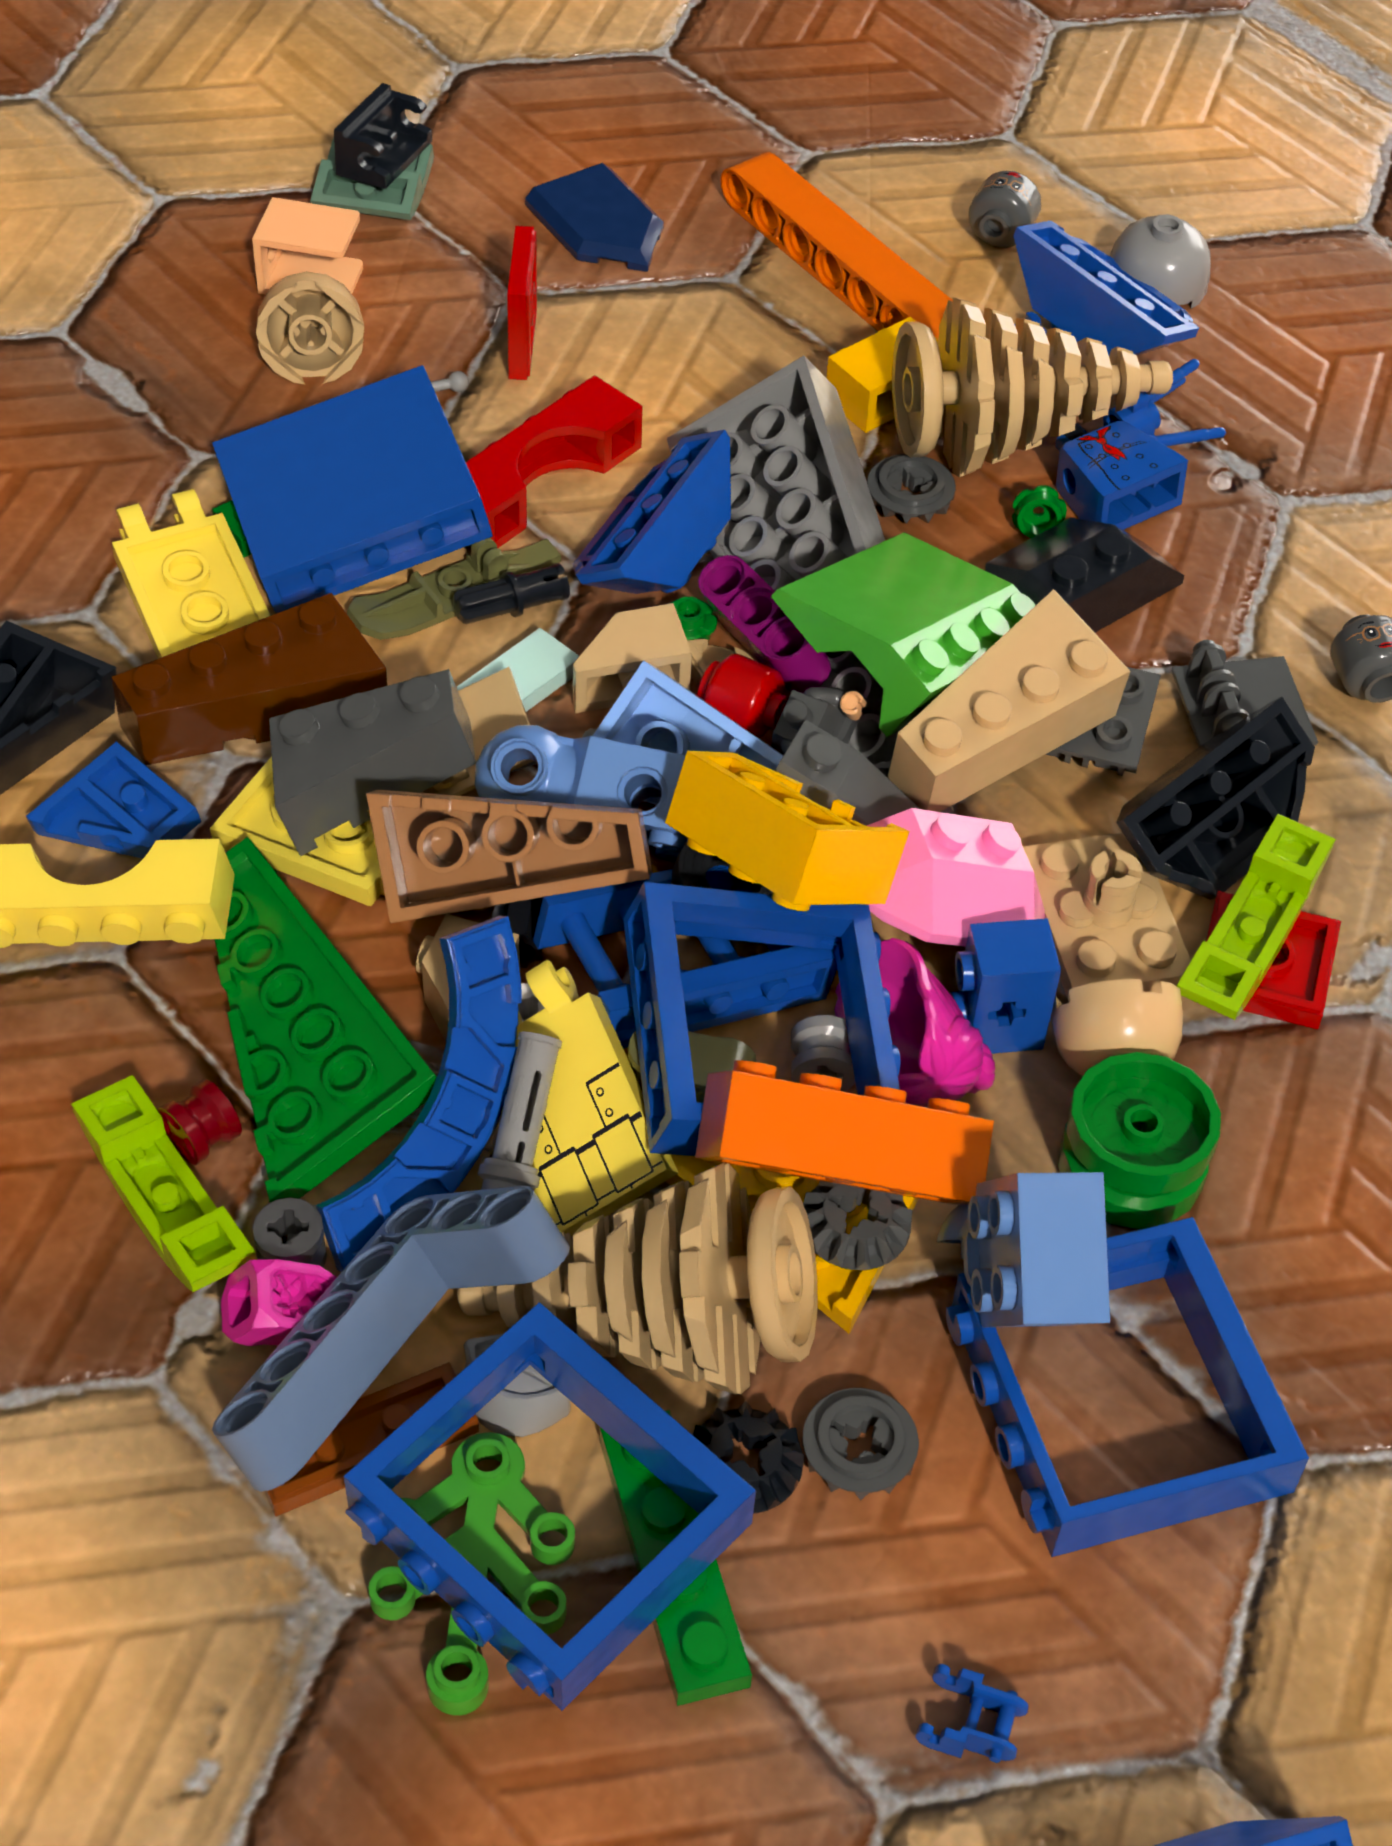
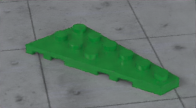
(307, 1036)

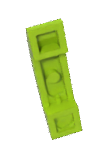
(1257, 918)
(159, 1187)

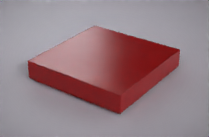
(522, 302)
(1301, 972)

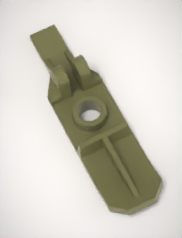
(430, 598)

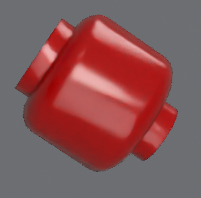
(745, 692)

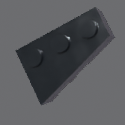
(46, 699)

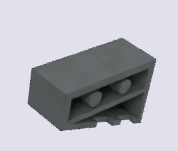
(363, 743)

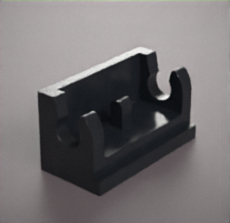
(378, 138)

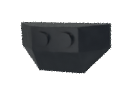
(1091, 566)
(1218, 802)

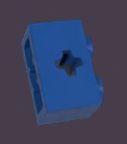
(1008, 983)

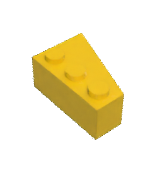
(780, 836)

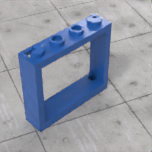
(658, 998)
(1231, 1359)
(632, 1420)

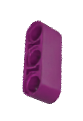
(755, 620)

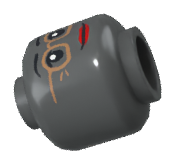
(1002, 205)
(1364, 657)

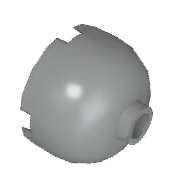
(1166, 256)

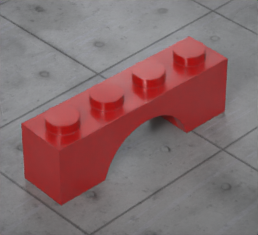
(582, 430)

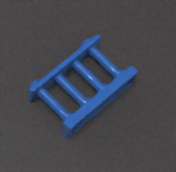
(713, 994)

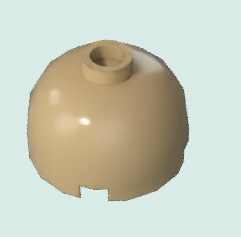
(310, 327)
(1116, 1020)

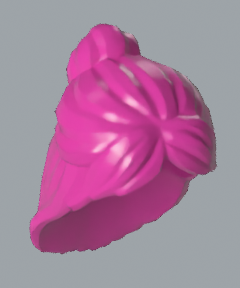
(935, 1041)

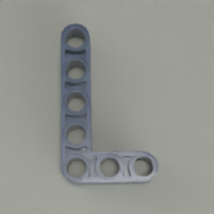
(372, 1312)

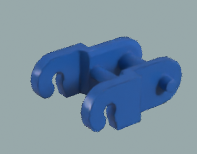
(954, 1742)

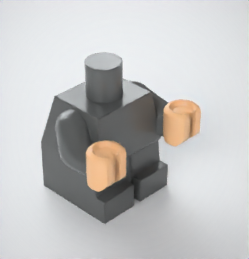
(824, 707)

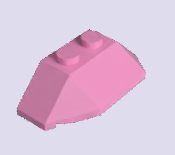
(957, 876)

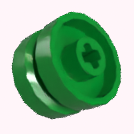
(1148, 1131)

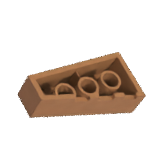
(484, 852)

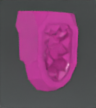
(269, 1299)

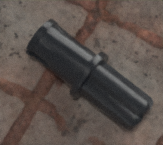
(511, 594)

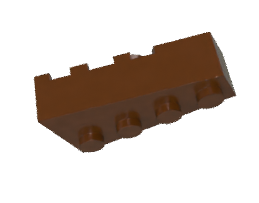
(242, 679)

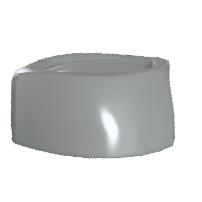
(524, 1404)

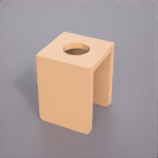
(303, 240)

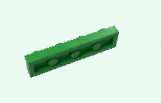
(698, 1627)

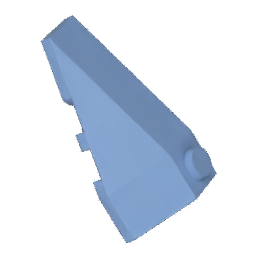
(671, 718)

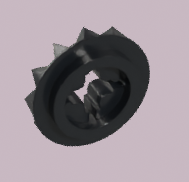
(778, 1460)

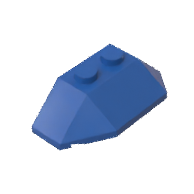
(1092, 296)
(664, 521)

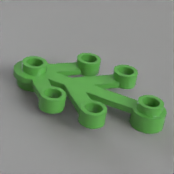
(487, 1553)

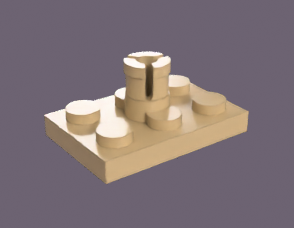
(1107, 913)

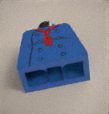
(1118, 474)

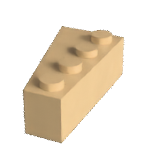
(1009, 707)

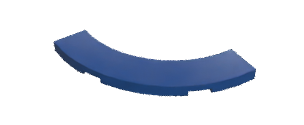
(464, 1098)

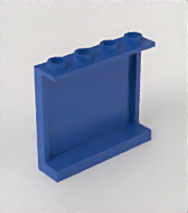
(351, 490)

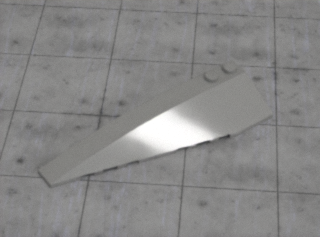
(800, 505)

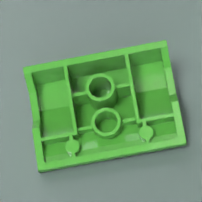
(906, 616)

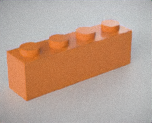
(843, 1136)

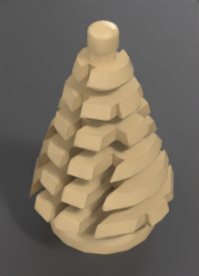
(1005, 384)
(683, 1281)

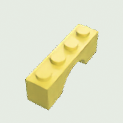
(171, 894)

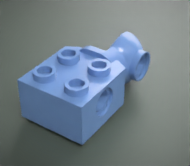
(585, 773)
(1035, 1249)

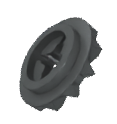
(919, 475)
(872, 1241)
(849, 1415)

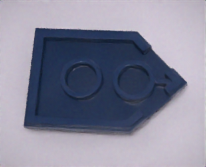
(598, 217)

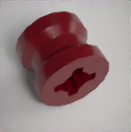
(200, 1121)

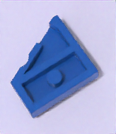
(115, 807)

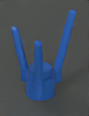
(1147, 418)

